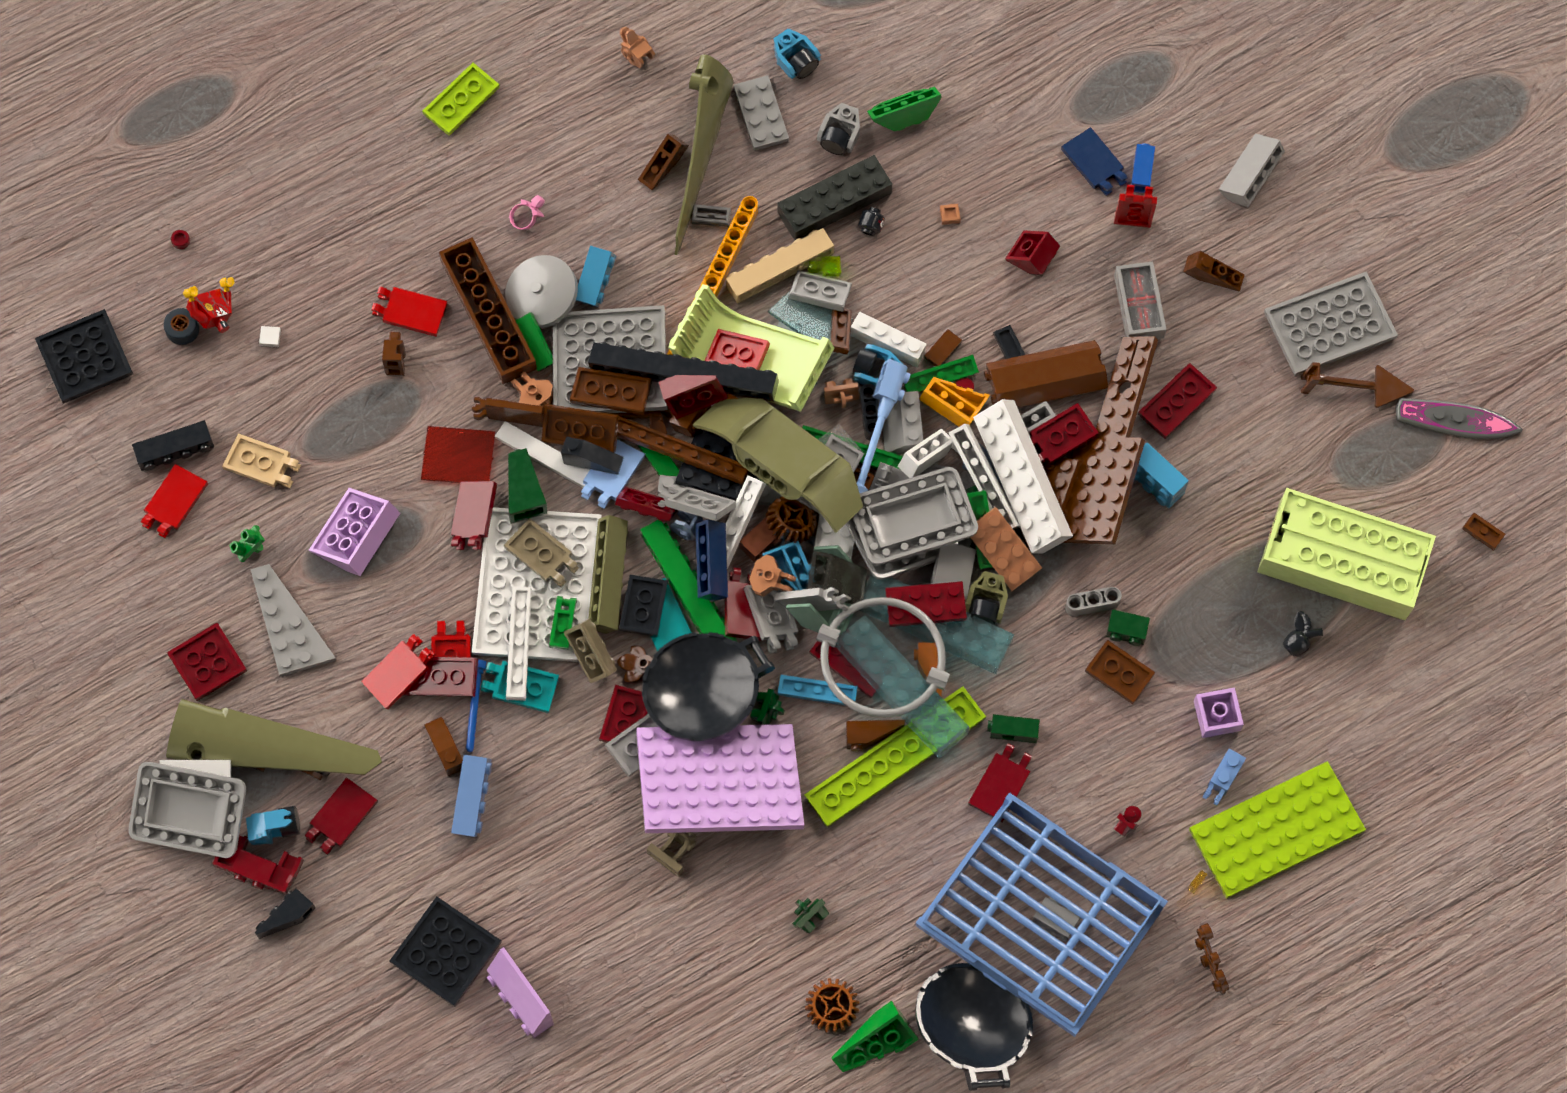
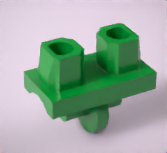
(250, 542)

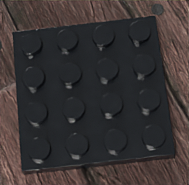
(83, 356)
(705, 481)
(445, 951)

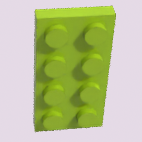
(461, 99)

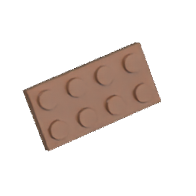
(1004, 549)

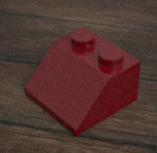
(1033, 251)

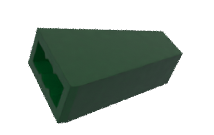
(525, 493)

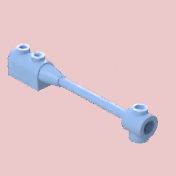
(888, 392)

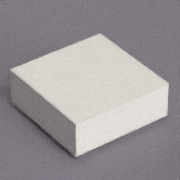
(270, 336)

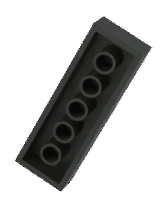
(834, 197)

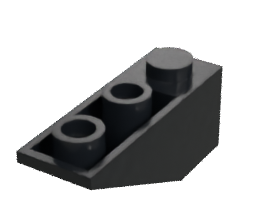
(290, 913)

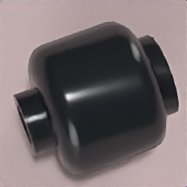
(871, 221)

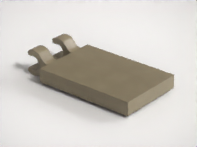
(541, 552)

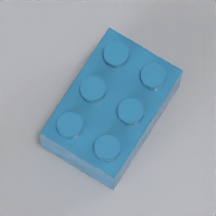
(1160, 477)

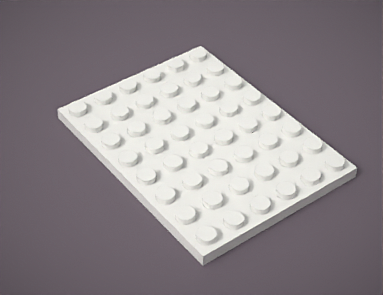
(503, 571)

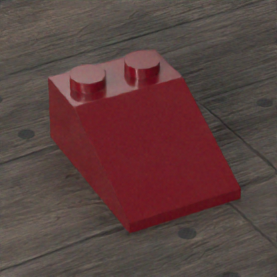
(691, 393)

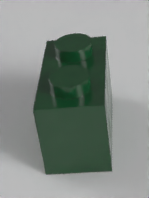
(1127, 627)

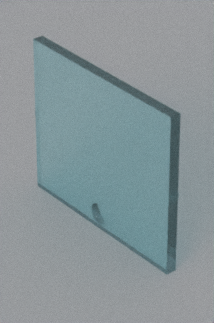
(803, 317)

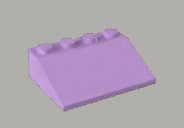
(355, 531)
(519, 994)

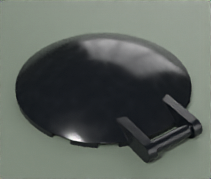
(703, 685)
(973, 1023)

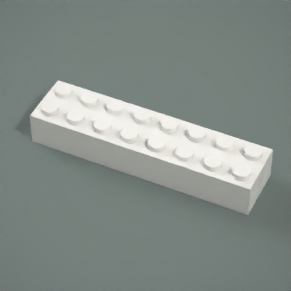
(1022, 476)

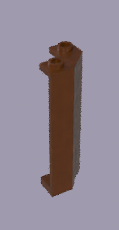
(1047, 374)

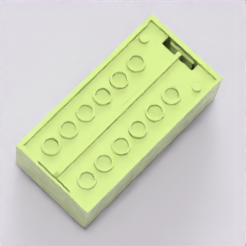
(1346, 554)

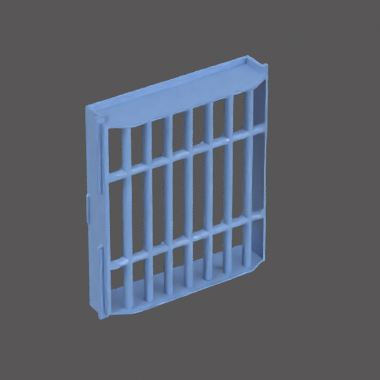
(1113, 872)

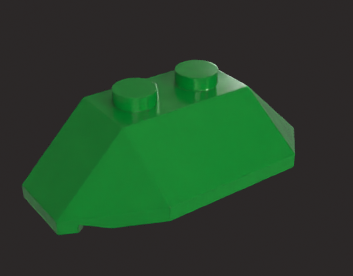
(906, 109)

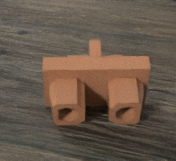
(841, 393)

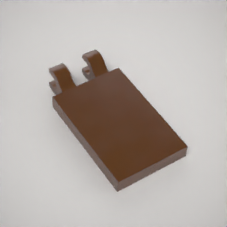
(508, 411)

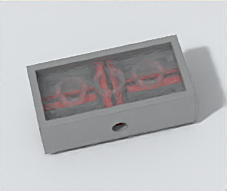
(1140, 300)

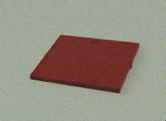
(457, 455)

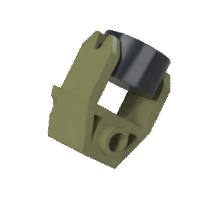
(997, 591)

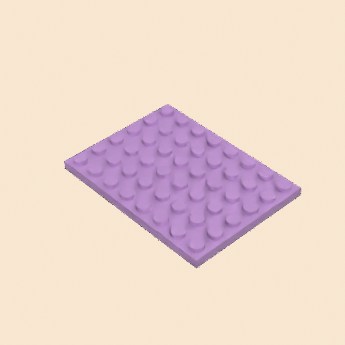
(720, 783)

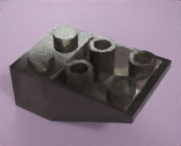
(834, 572)

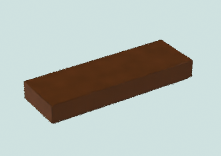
(841, 330)

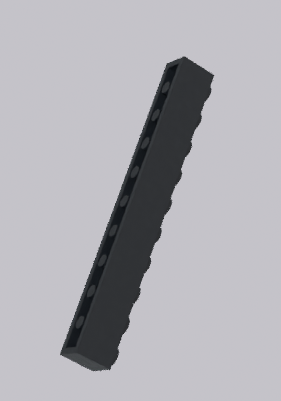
(659, 366)

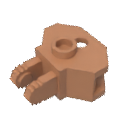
(635, 47)
(534, 391)
(771, 576)

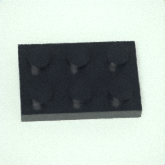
(643, 605)

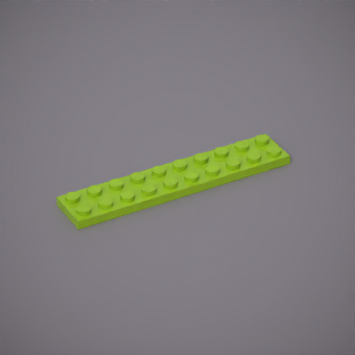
(882, 765)

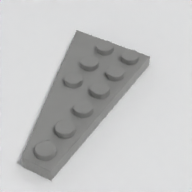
(290, 632)

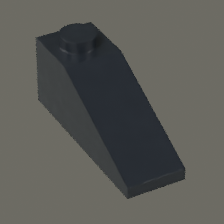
(590, 456)

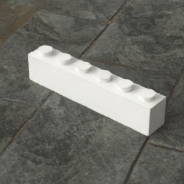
(982, 472)

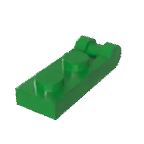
(561, 622)

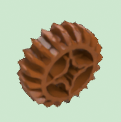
(823, 1020)

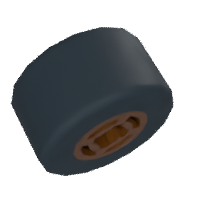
(185, 332)

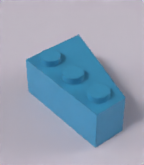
(595, 276)
(793, 562)

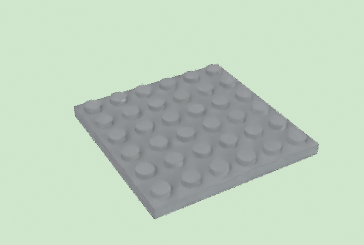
(621, 326)

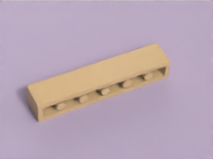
(779, 265)

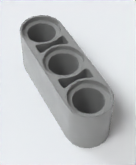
(1086, 607)

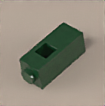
(1013, 728)

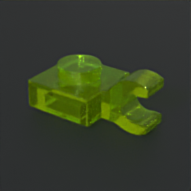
(828, 265)

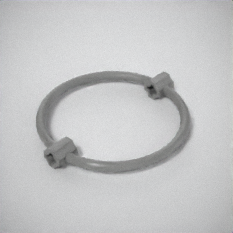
(936, 679)

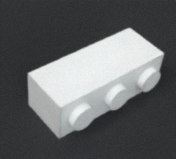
(926, 453)

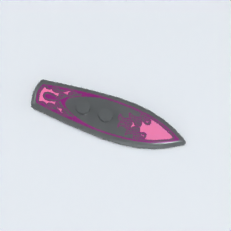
(1455, 419)

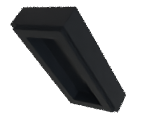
(1008, 342)

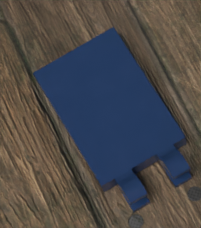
(1094, 161)

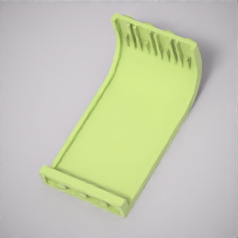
(790, 354)

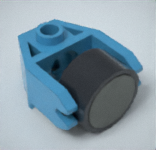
(804, 62)
(865, 362)
(272, 824)

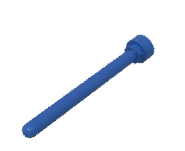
(474, 708)

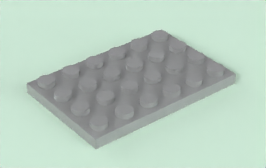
(1330, 323)

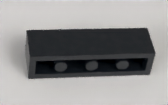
(173, 445)

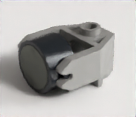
(834, 138)

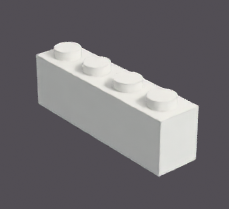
(884, 336)

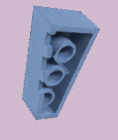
(471, 795)

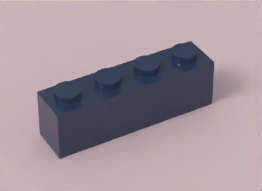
(711, 560)

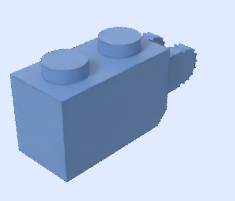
(1225, 775)

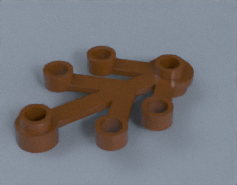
(1211, 959)

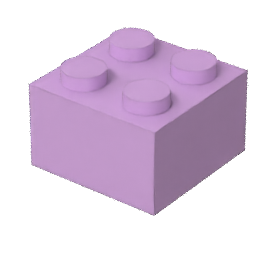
(1218, 712)

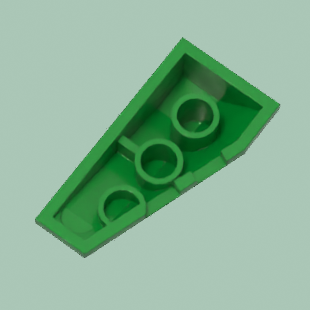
(879, 1035)

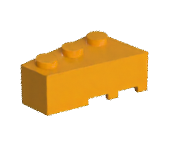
(952, 401)

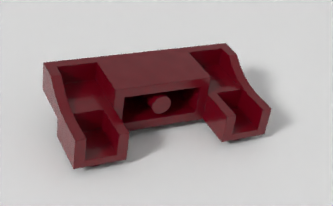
(259, 870)

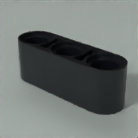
(867, 404)

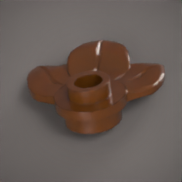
(633, 663)

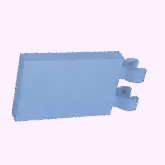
(611, 484)

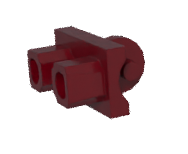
(1128, 820)

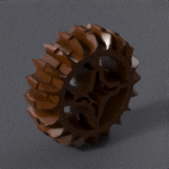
(790, 520)

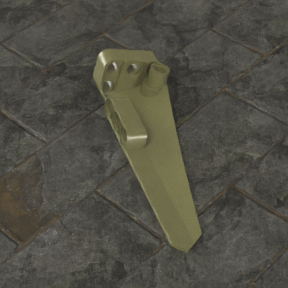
(714, 88)
(261, 743)

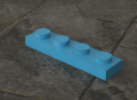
(813, 689)

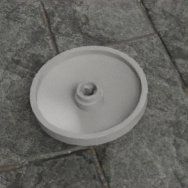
(542, 287)

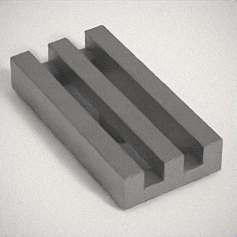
(723, 220)

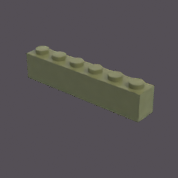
(608, 573)

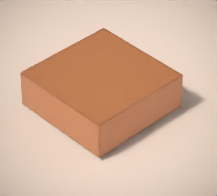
(950, 214)

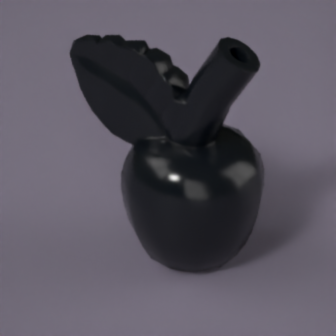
(1297, 640)

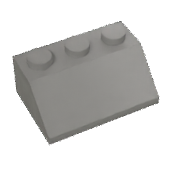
(903, 425)

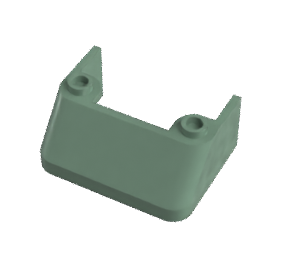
(808, 615)

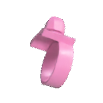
(537, 202)

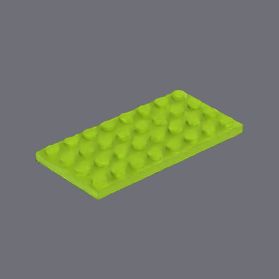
(1277, 829)

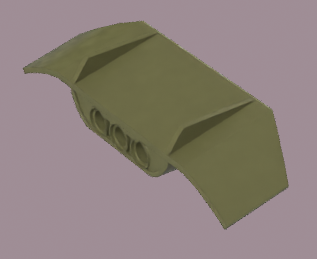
(786, 457)

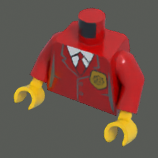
(211, 307)

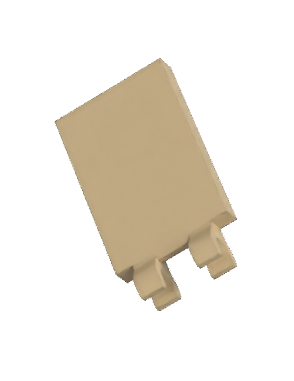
(260, 462)

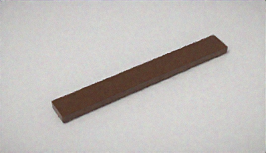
(681, 450)

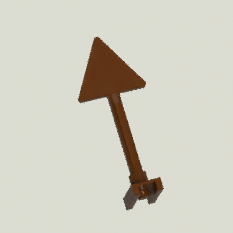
(1386, 385)

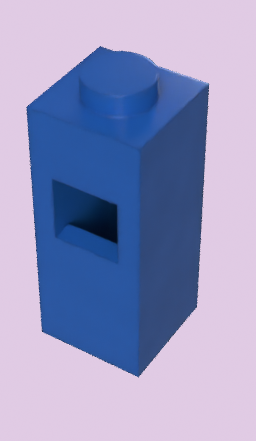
(1142, 167)

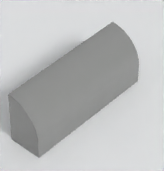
(1252, 169)

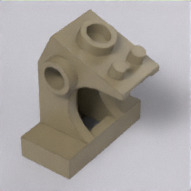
(668, 858)

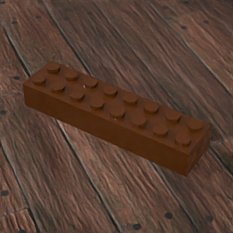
(487, 310)

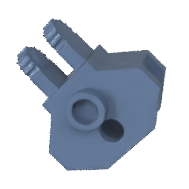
(687, 528)

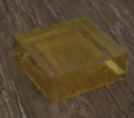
(1198, 880)

